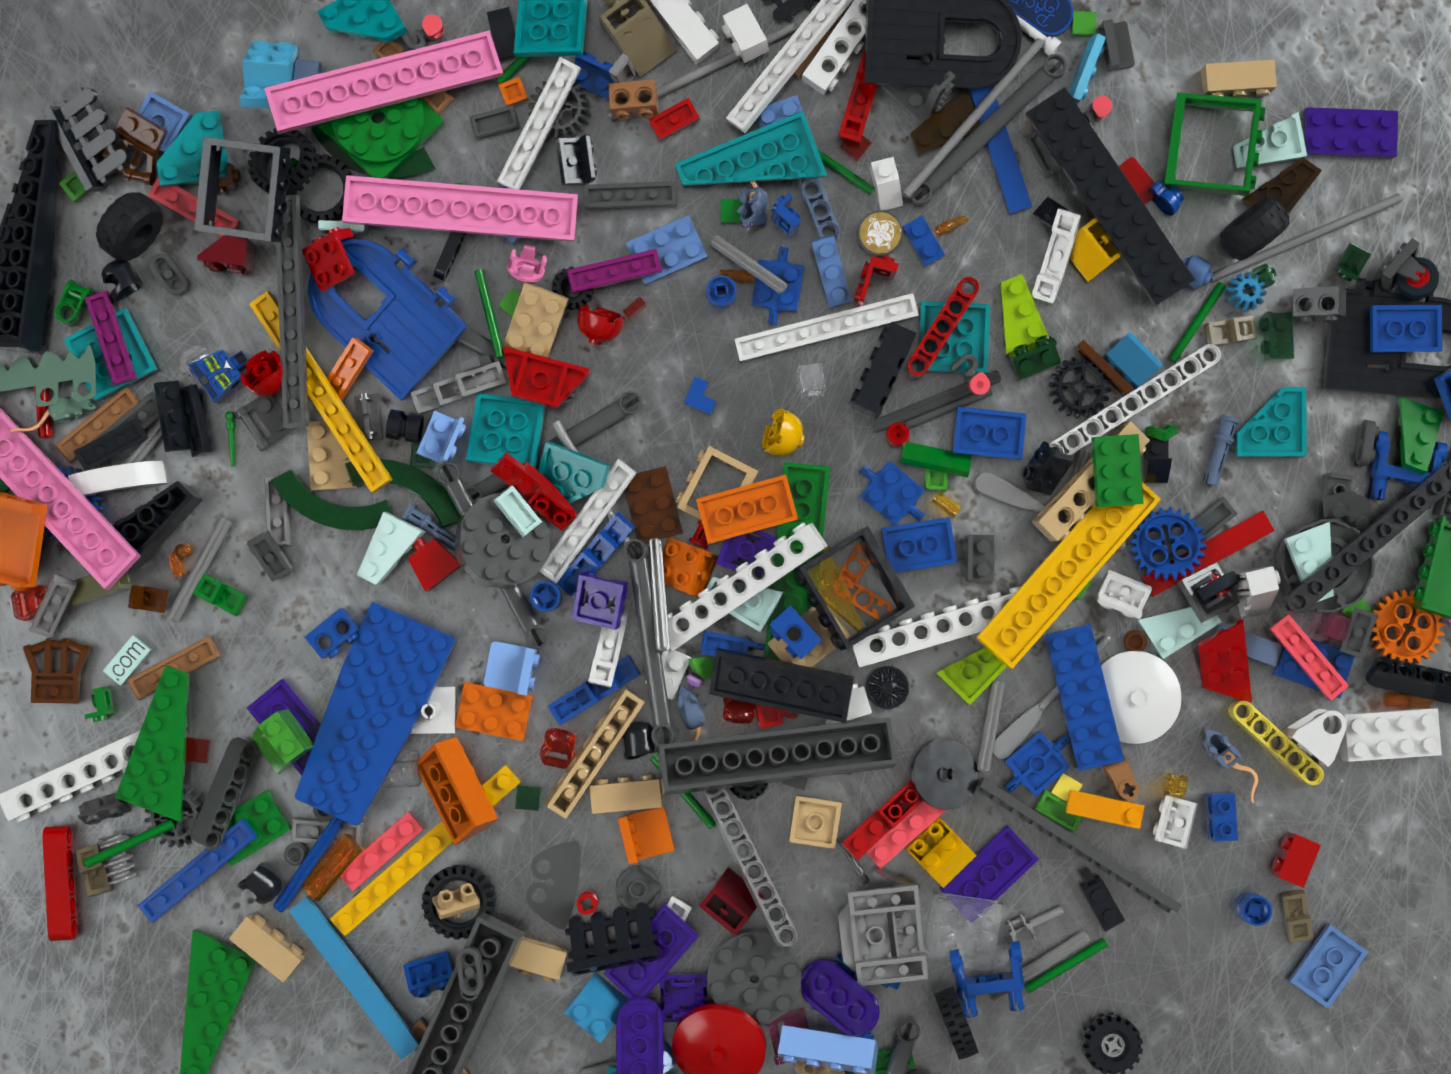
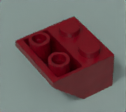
(231, 254)
(729, 901)

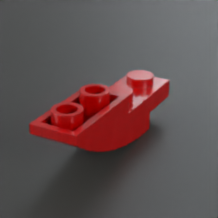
(538, 490)
(882, 820)

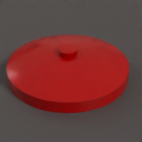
(718, 1041)

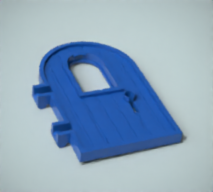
(405, 322)

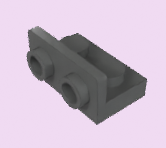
(979, 558)

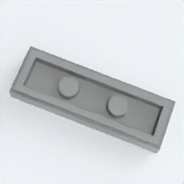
(277, 514)
(52, 606)
(310, 830)

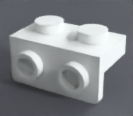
(1123, 594)
(1175, 821)

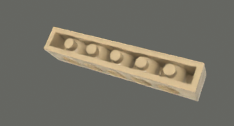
(1047, 519)
(594, 752)

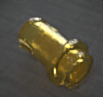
(946, 504)

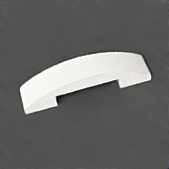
(1056, 256)
(119, 477)
(608, 650)

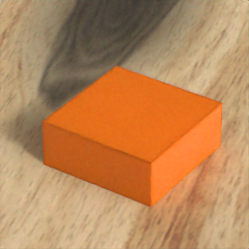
(513, 91)

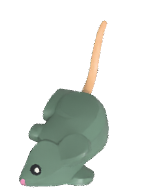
(63, 411)

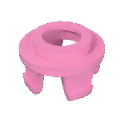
(530, 268)

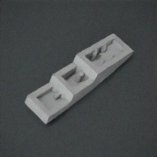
(458, 387)

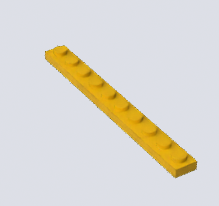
(328, 404)
(413, 861)

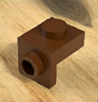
(231, 182)
(148, 598)

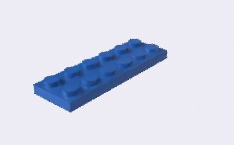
(1084, 697)

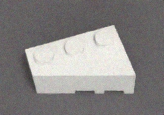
(1256, 590)

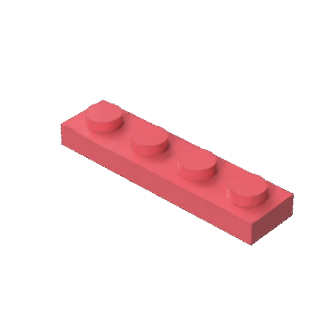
(186, 203)
(1308, 657)
(903, 833)
(381, 850)

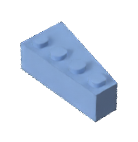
(828, 1050)

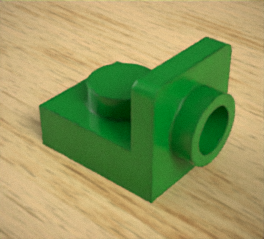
(102, 701)

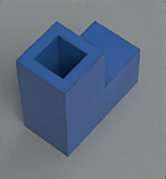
(696, 399)

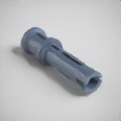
(1223, 440)
(424, 523)

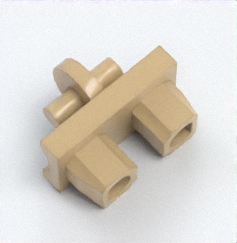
(456, 902)

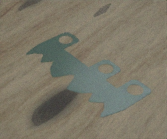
(49, 373)

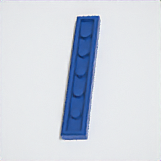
(1004, 159)
(197, 871)

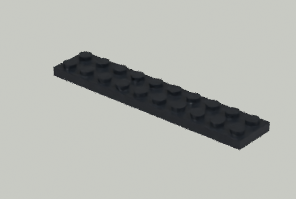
(1109, 196)

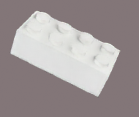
(1390, 734)

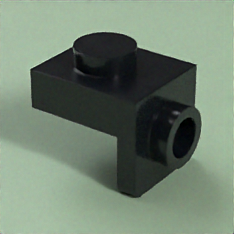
(1047, 211)

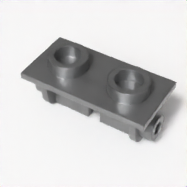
(368, 415)
(93, 812)

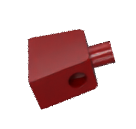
(432, 563)

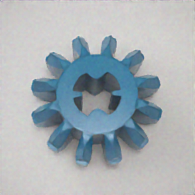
(1247, 300)

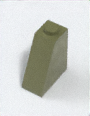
(90, 590)

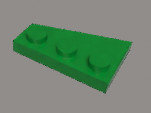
(1418, 433)

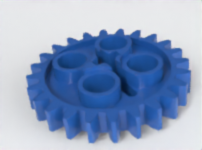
(1188, 541)

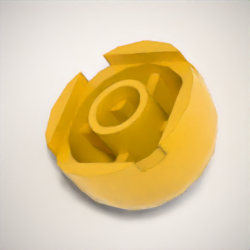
(784, 434)

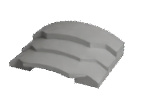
(883, 935)

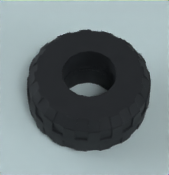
(129, 226)
(1254, 229)

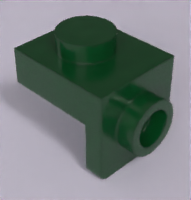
(1352, 262)

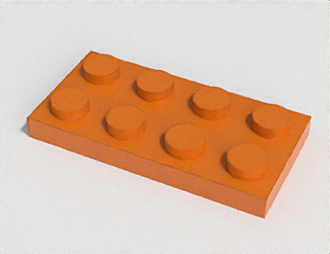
(747, 509)

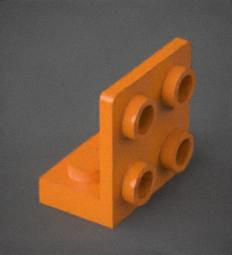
(687, 566)
(645, 834)

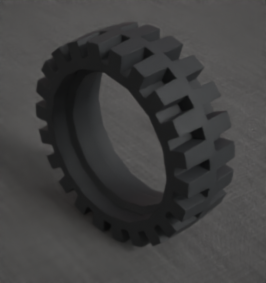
(298, 175)
(336, 212)
(956, 1023)

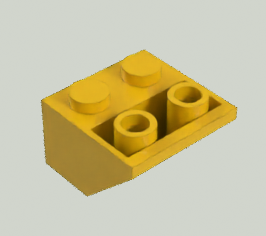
(1092, 251)
(941, 852)

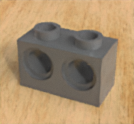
(1319, 297)

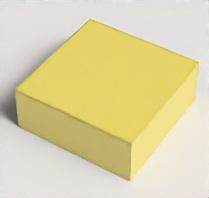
(1063, 785)

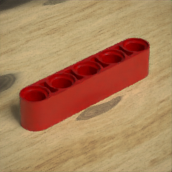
(947, 317)
(59, 883)

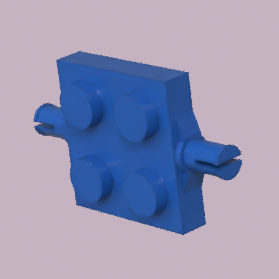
(770, 299)
(892, 493)
(1037, 763)

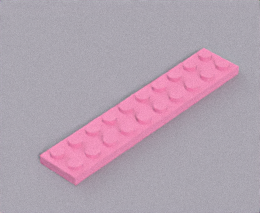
(383, 82)
(460, 208)
(69, 512)

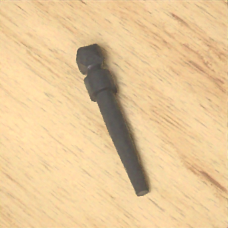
(858, 869)

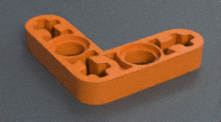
(853, 579)

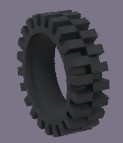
(455, 873)

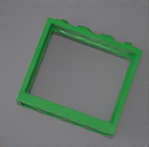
(1216, 102)

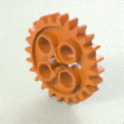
(1424, 637)

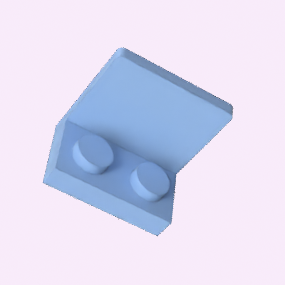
(440, 437)

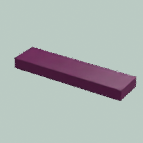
(614, 271)
(111, 338)

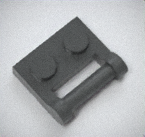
(271, 416)

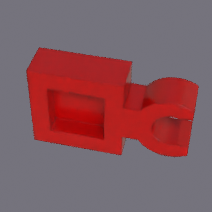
(771, 716)

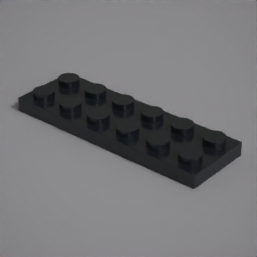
(781, 685)

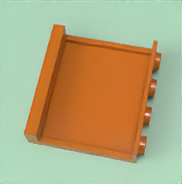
(20, 540)

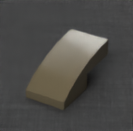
(1231, 330)
(94, 877)
(1296, 916)

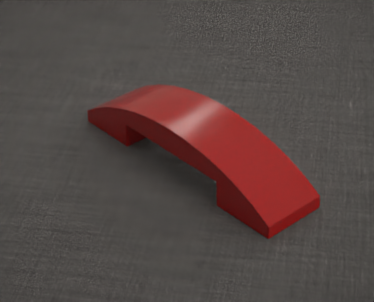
(857, 107)

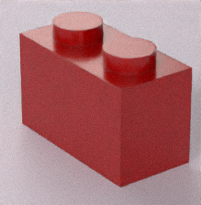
(1295, 859)

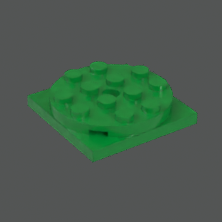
(384, 145)

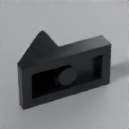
(1157, 461)

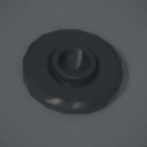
(887, 687)

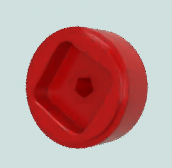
(898, 434)

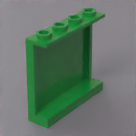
(1435, 574)

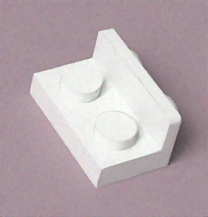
(674, 667)

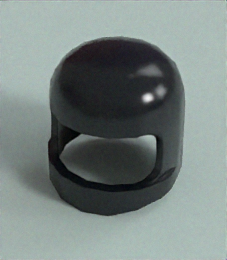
(123, 277)
(638, 740)
(262, 883)

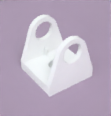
(1314, 739)

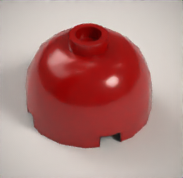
(599, 324)
(263, 374)

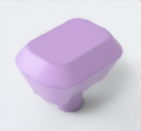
(694, 680)

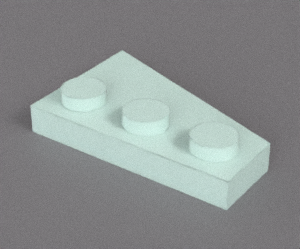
(1278, 144)
(389, 543)
(1310, 551)
(756, 610)
(1175, 629)

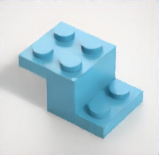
(264, 67)

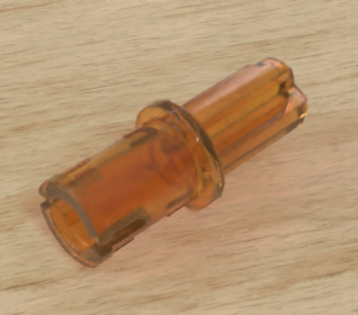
(1406, 700)

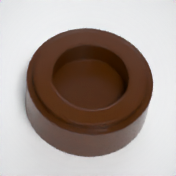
(1134, 641)

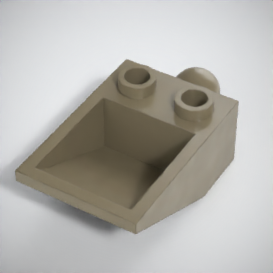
(638, 35)

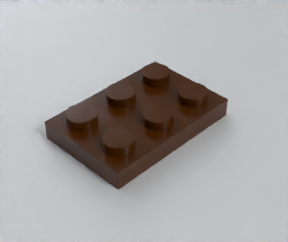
(653, 505)

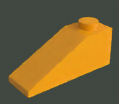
(1105, 808)

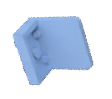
(511, 667)

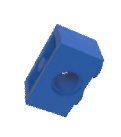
(807, 640)

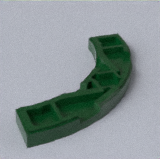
(416, 164)
(417, 483)
(326, 512)

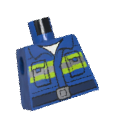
(219, 373)

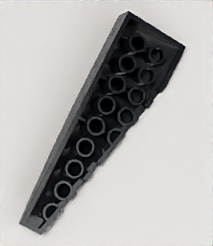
(28, 244)

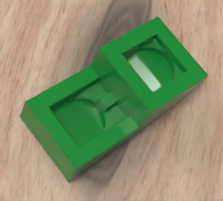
(220, 594)

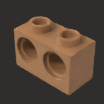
(633, 92)

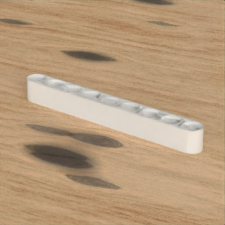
(1138, 396)

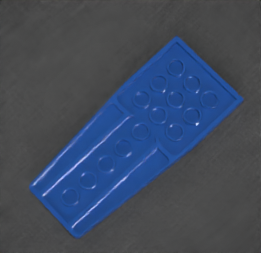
(372, 712)

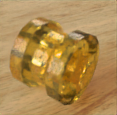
(1175, 785)

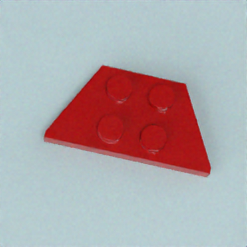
(542, 378)
(1226, 663)

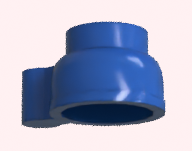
(1167, 199)

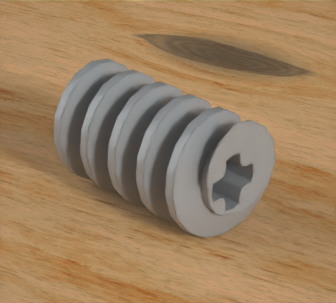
(118, 863)

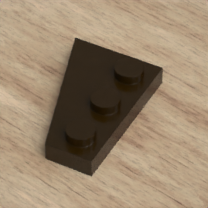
(943, 124)
(1287, 186)

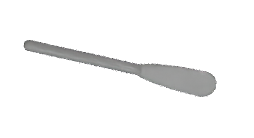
(1008, 493)
(1018, 731)

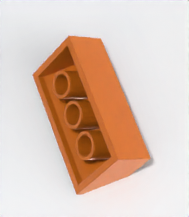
(456, 790)

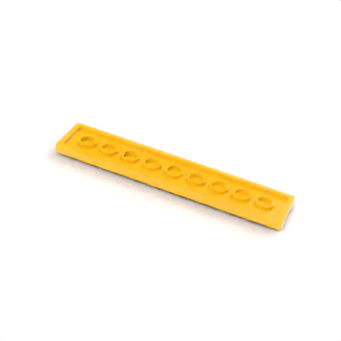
(1061, 578)

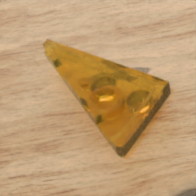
(835, 590)

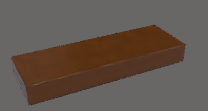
(1116, 379)

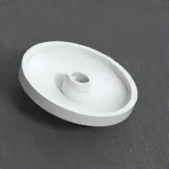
(1141, 695)

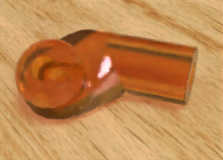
(177, 557)

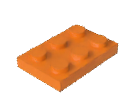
(493, 711)

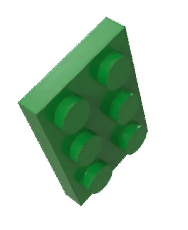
(1117, 470)
(264, 818)

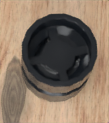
(404, 426)

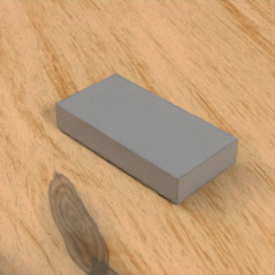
(622, 70)

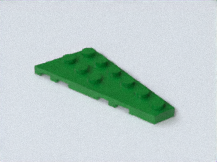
(159, 755)
(213, 993)

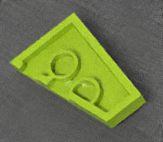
(1020, 314)

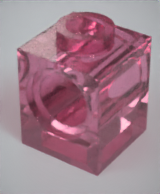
(1333, 626)

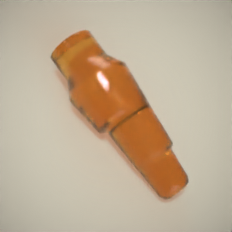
(949, 225)
(738, 275)

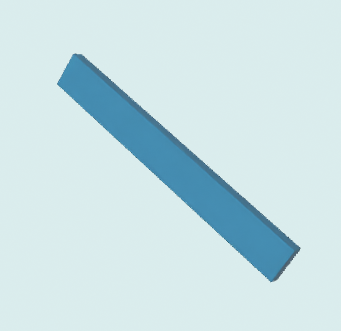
(355, 977)

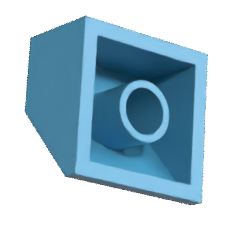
(1132, 360)
(596, 1007)

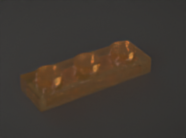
(331, 867)

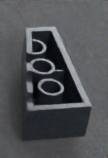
(884, 369)
(157, 519)

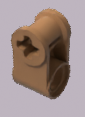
(1120, 774)

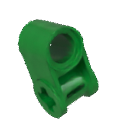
(72, 301)

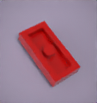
(674, 119)

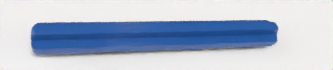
(308, 864)

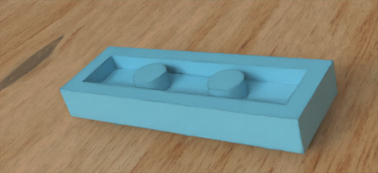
(1087, 68)

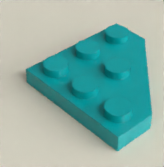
(363, 19)
(183, 157)
(1277, 427)
(572, 472)

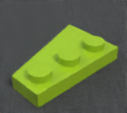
(972, 674)

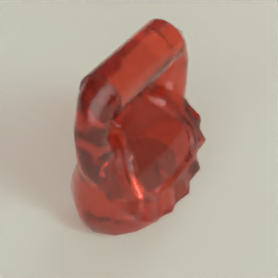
(33, 598)
(738, 711)
(560, 742)

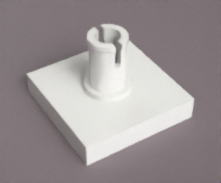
(439, 713)

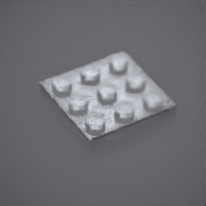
(963, 925)

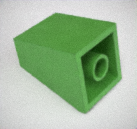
(282, 740)

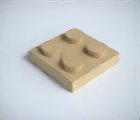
(815, 822)

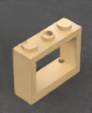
(694, 477)

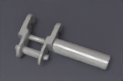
(1033, 923)

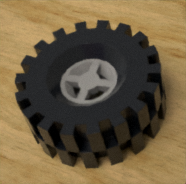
(1122, 1050)

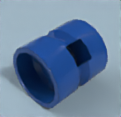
(721, 292)
(546, 596)
(1253, 908)

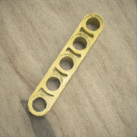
(1285, 748)

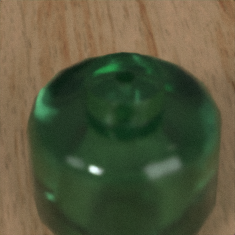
(1266, 275)

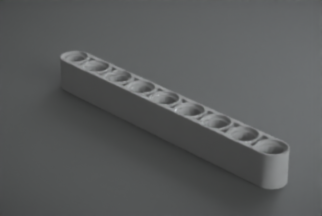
(752, 860)

